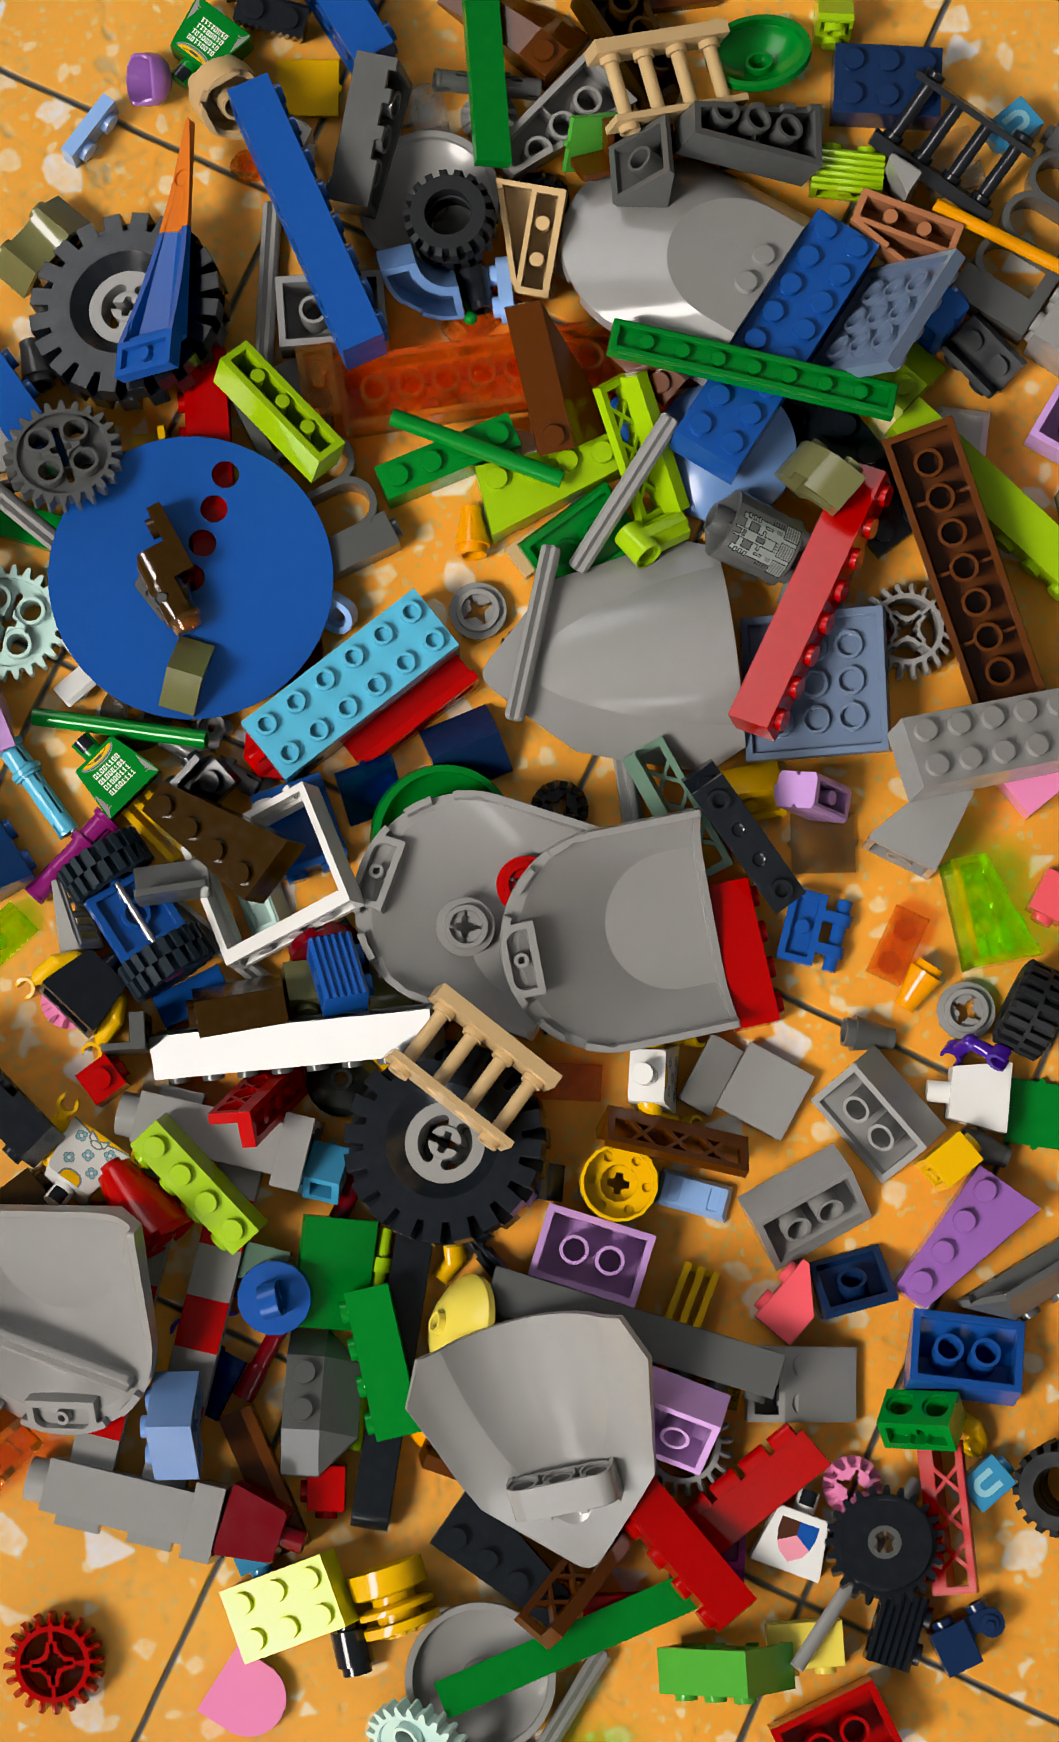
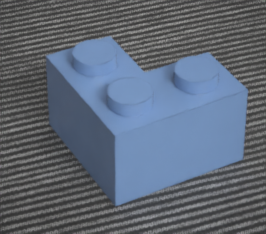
(173, 1425)

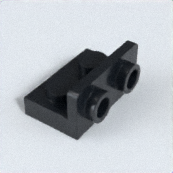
(982, 356)
(206, 775)

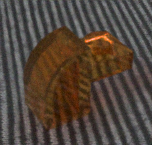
(17, 1448)

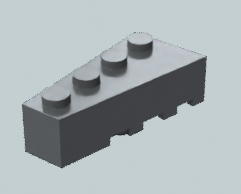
(368, 133)
(754, 138)

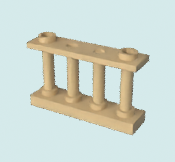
(642, 48)
(506, 1053)

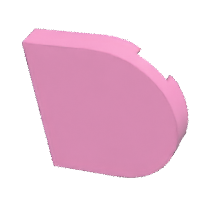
(246, 1697)

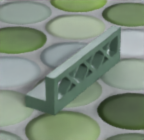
(656, 801)

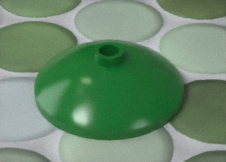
(764, 53)

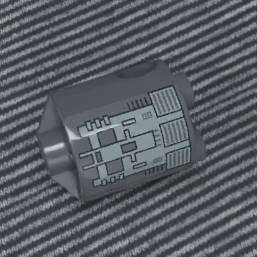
(754, 537)

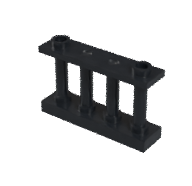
(949, 180)
(743, 836)

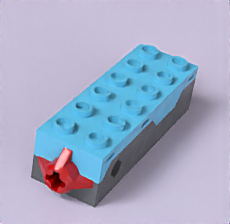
(347, 690)

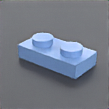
(82, 142)

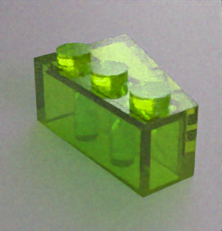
(982, 915)

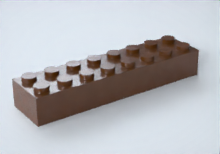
(963, 562)

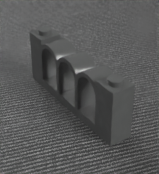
(998, 303)
(360, 544)

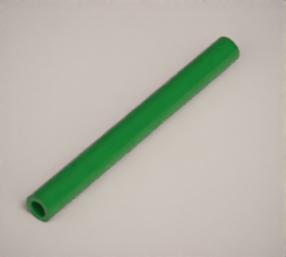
(476, 447)
(120, 728)

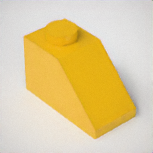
(950, 1160)

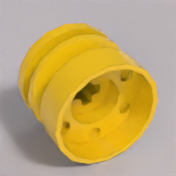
(631, 1202)
(393, 1598)

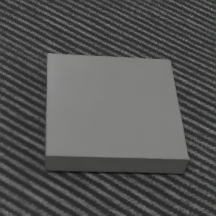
(765, 1091)

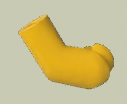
(453, 1260)
(975, 1436)

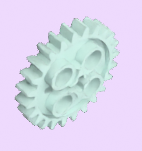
(40, 633)
(411, 1723)

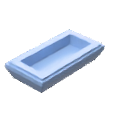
(693, 1195)

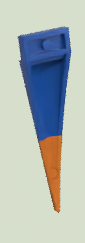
(160, 312)

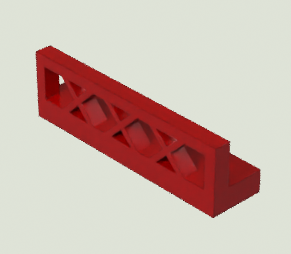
(413, 712)
(260, 1104)
(933, 1492)

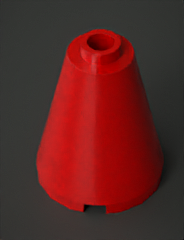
(137, 1193)

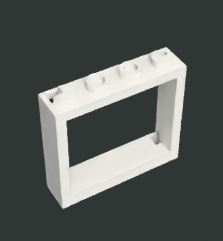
(347, 899)

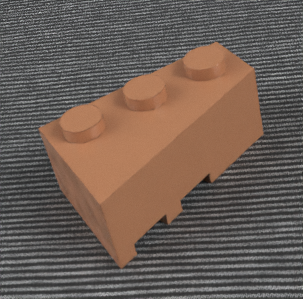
(902, 228)

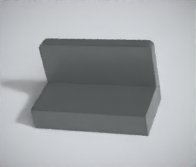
(171, 883)
(140, 1029)

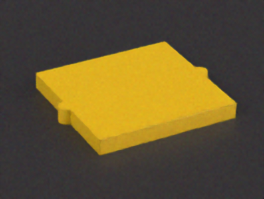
(310, 87)

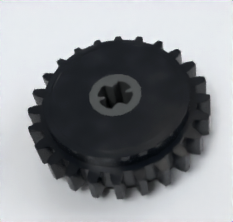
(884, 1573)

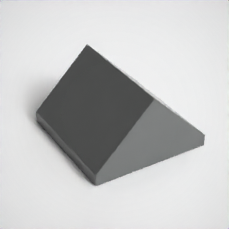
(643, 166)

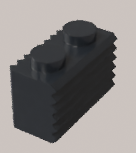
(274, 16)
(896, 1633)

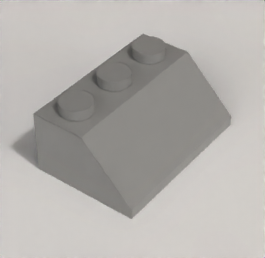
(878, 1114)
(805, 1206)

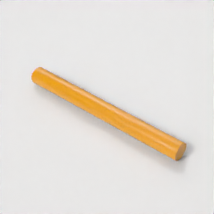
(997, 235)

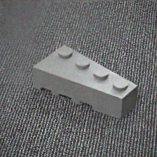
(544, 127)

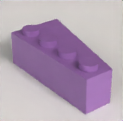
(966, 1231)

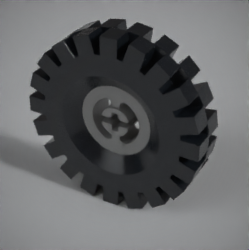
(107, 275)
(424, 1196)

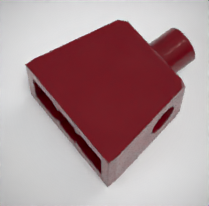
(257, 1526)

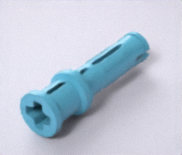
(28, 773)

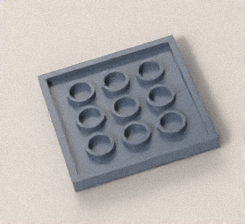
(888, 314)
(843, 694)

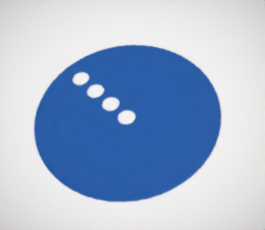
(261, 589)

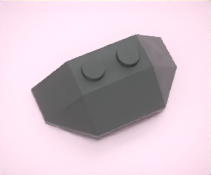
(1019, 1287)
(318, 1403)

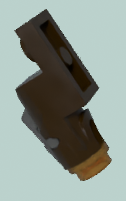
(162, 575)

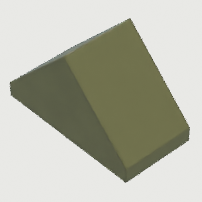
(186, 675)

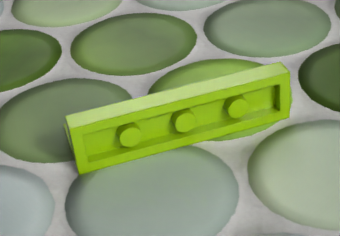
(640, 412)

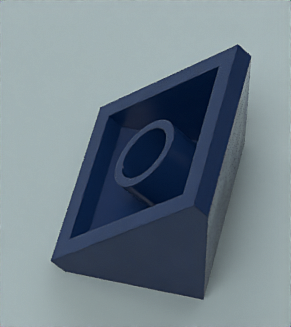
(468, 742)
(851, 1282)

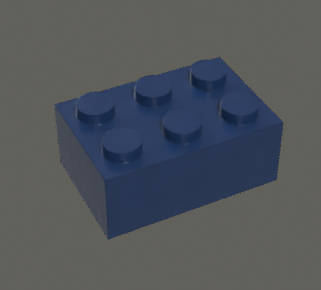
(877, 82)

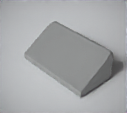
(900, 178)
(710, 1074)

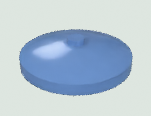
(756, 474)

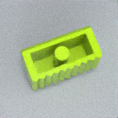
(847, 172)

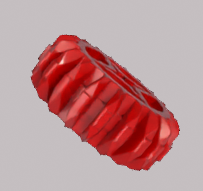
(54, 1645)

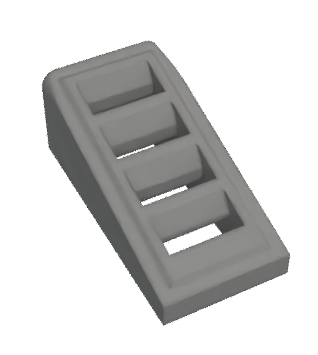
(72, 934)

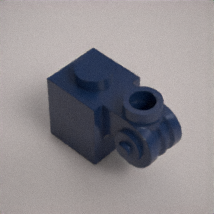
(955, 1637)

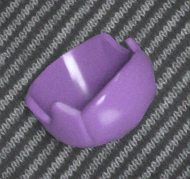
(148, 79)

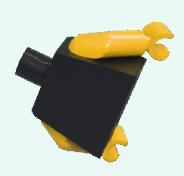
(84, 991)

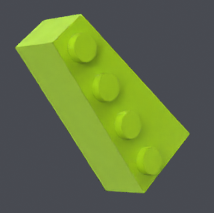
(516, 500)

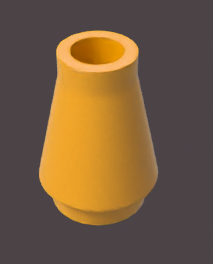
(471, 534)
(918, 984)

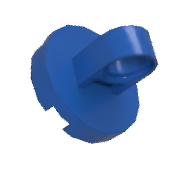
(275, 1297)

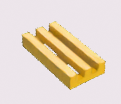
(138, 804)
(700, 1272)

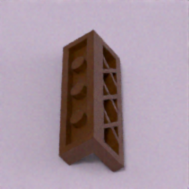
(674, 1140)
(258, 1460)
(579, 1596)

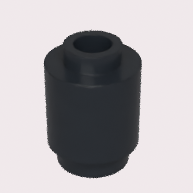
(352, 1651)

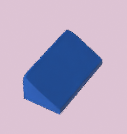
(172, 1002)

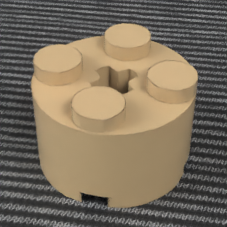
(210, 96)

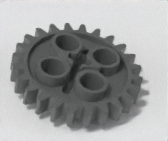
(95, 446)

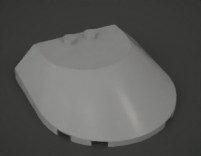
(679, 265)
(439, 854)
(619, 938)
(83, 1285)

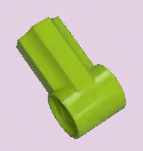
(646, 541)

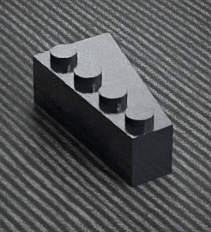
(24, 1126)
(495, 1555)

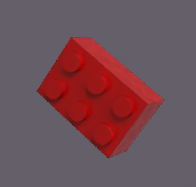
(843, 1715)

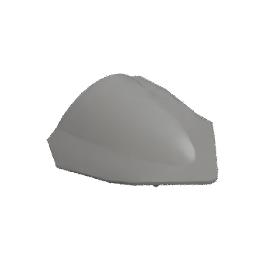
(635, 660)
(545, 1424)

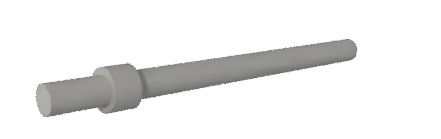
(837, 1604)

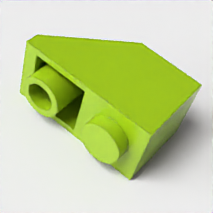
(832, 22)

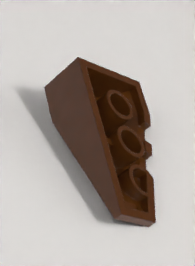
(533, 38)
(553, 383)

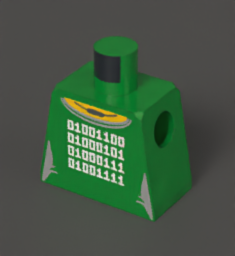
(205, 36)
(113, 773)

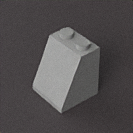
(919, 833)

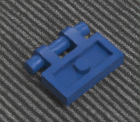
(802, 929)

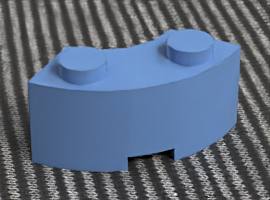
(420, 285)

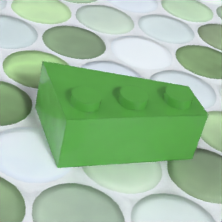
(725, 1671)

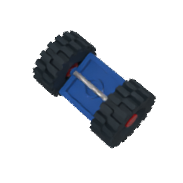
(148, 940)

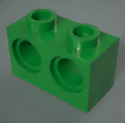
(921, 1420)

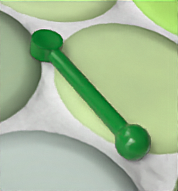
(470, 316)

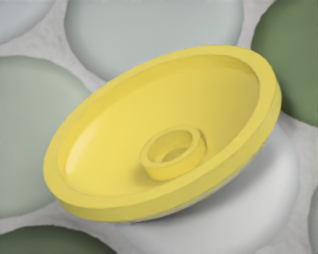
(461, 1310)

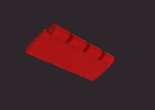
(763, 1488)

